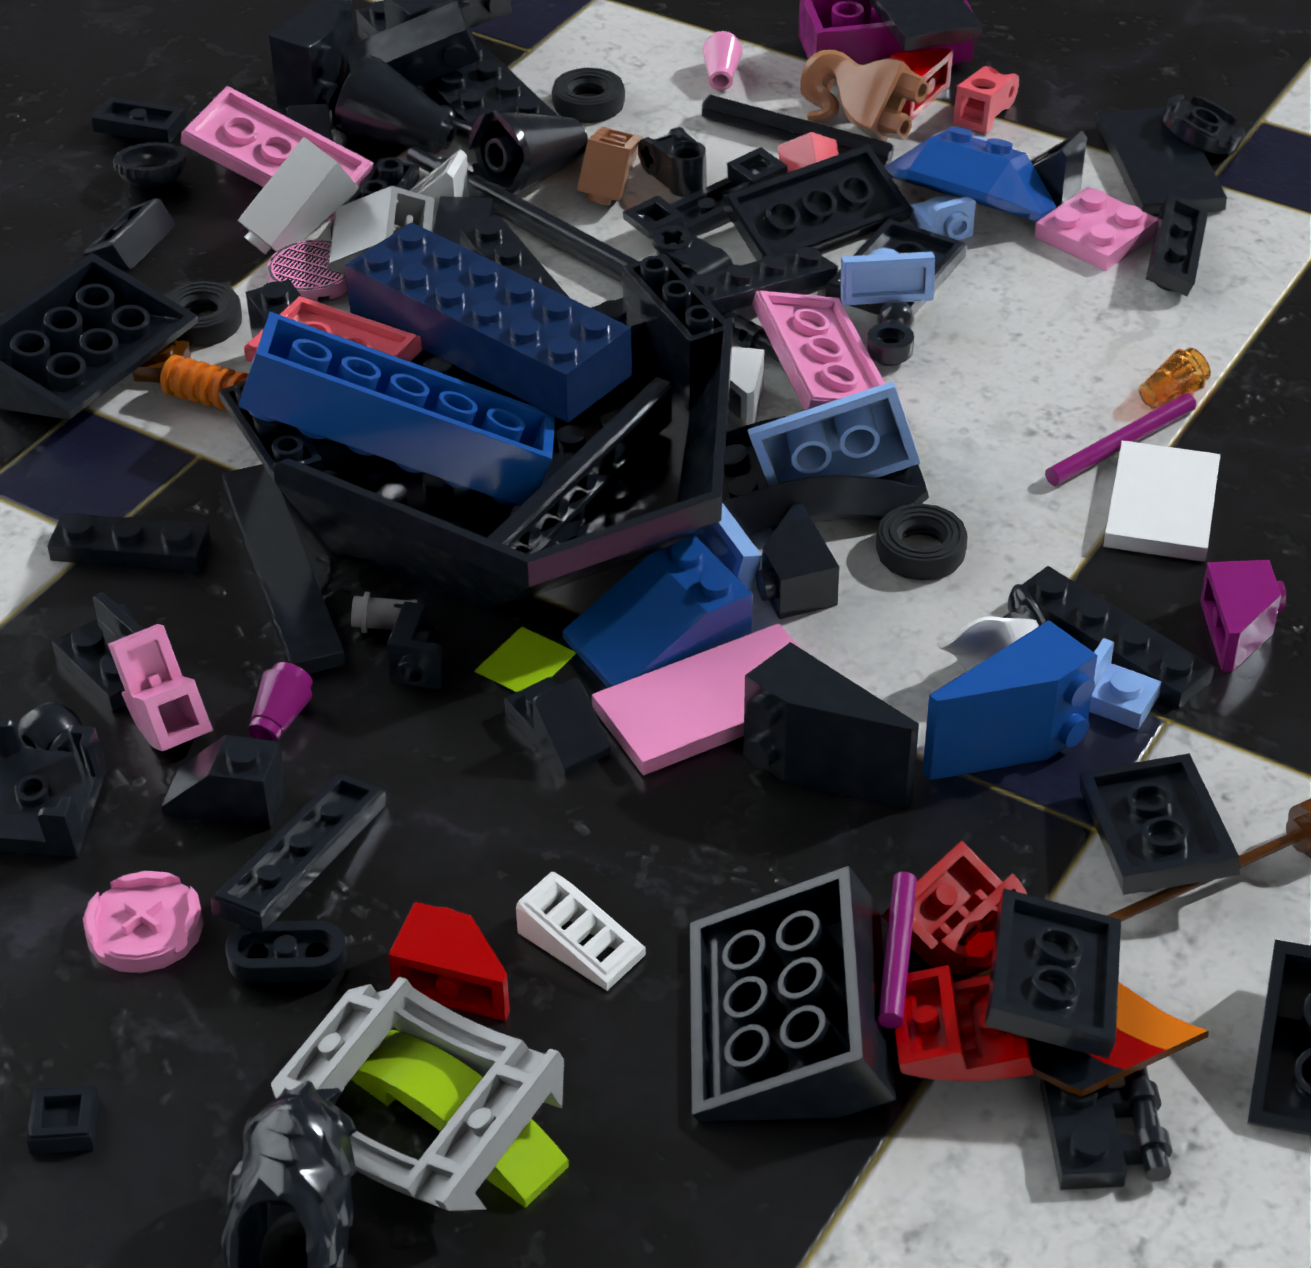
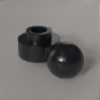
(892, 338)

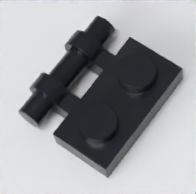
(1087, 1139)

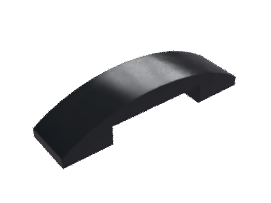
(703, 209)

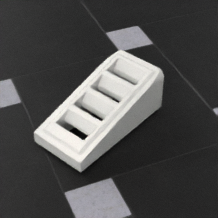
(553, 904)

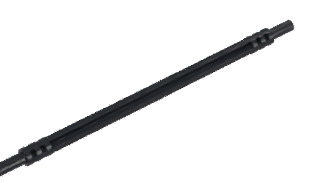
(576, 242)

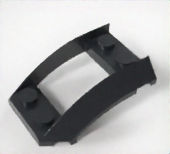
(824, 497)

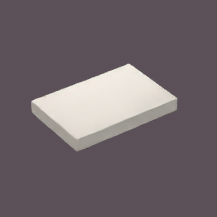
(1162, 501)

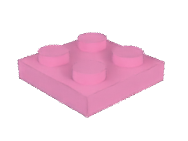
(1096, 228)

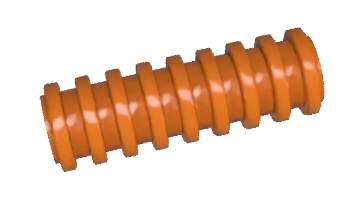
(197, 380)

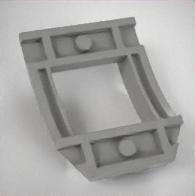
(483, 1127)

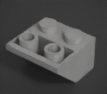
(373, 219)

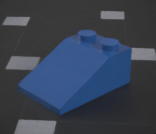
(662, 613)
(1012, 706)

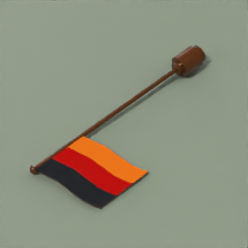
(1142, 1029)

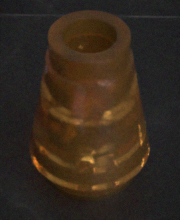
(1179, 374)

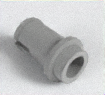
(375, 612)

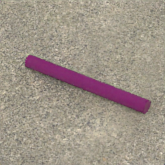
(1112, 443)

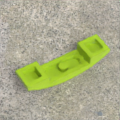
(436, 1087)

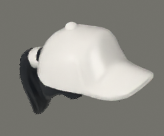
(991, 633)

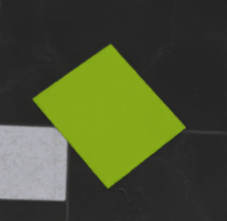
(525, 660)

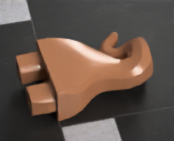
(868, 93)

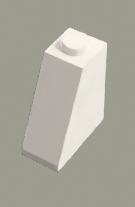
(297, 198)

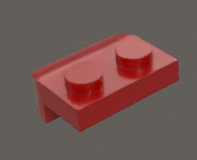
(958, 912)

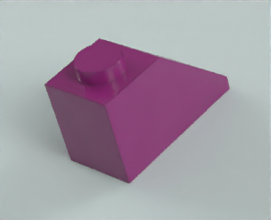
(1240, 607)

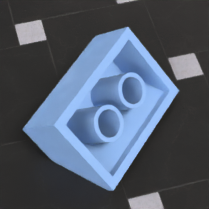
(844, 437)

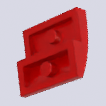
(947, 1032)

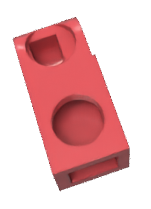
(983, 98)

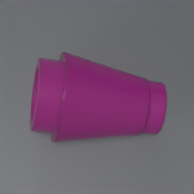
(279, 700)

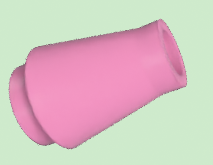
(721, 56)

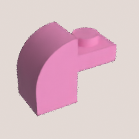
(156, 693)

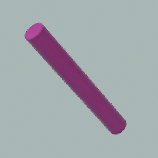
(897, 950)

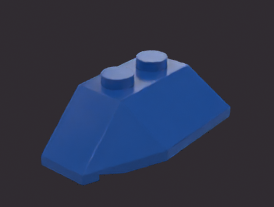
(977, 169)

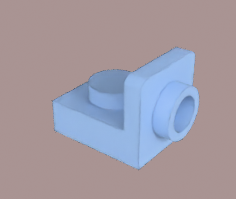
(946, 216)
(1120, 692)

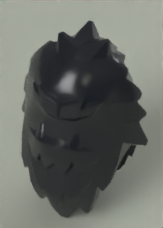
(295, 1162)

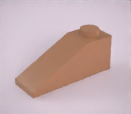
(607, 165)

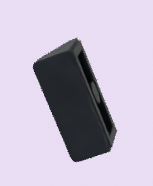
(133, 234)

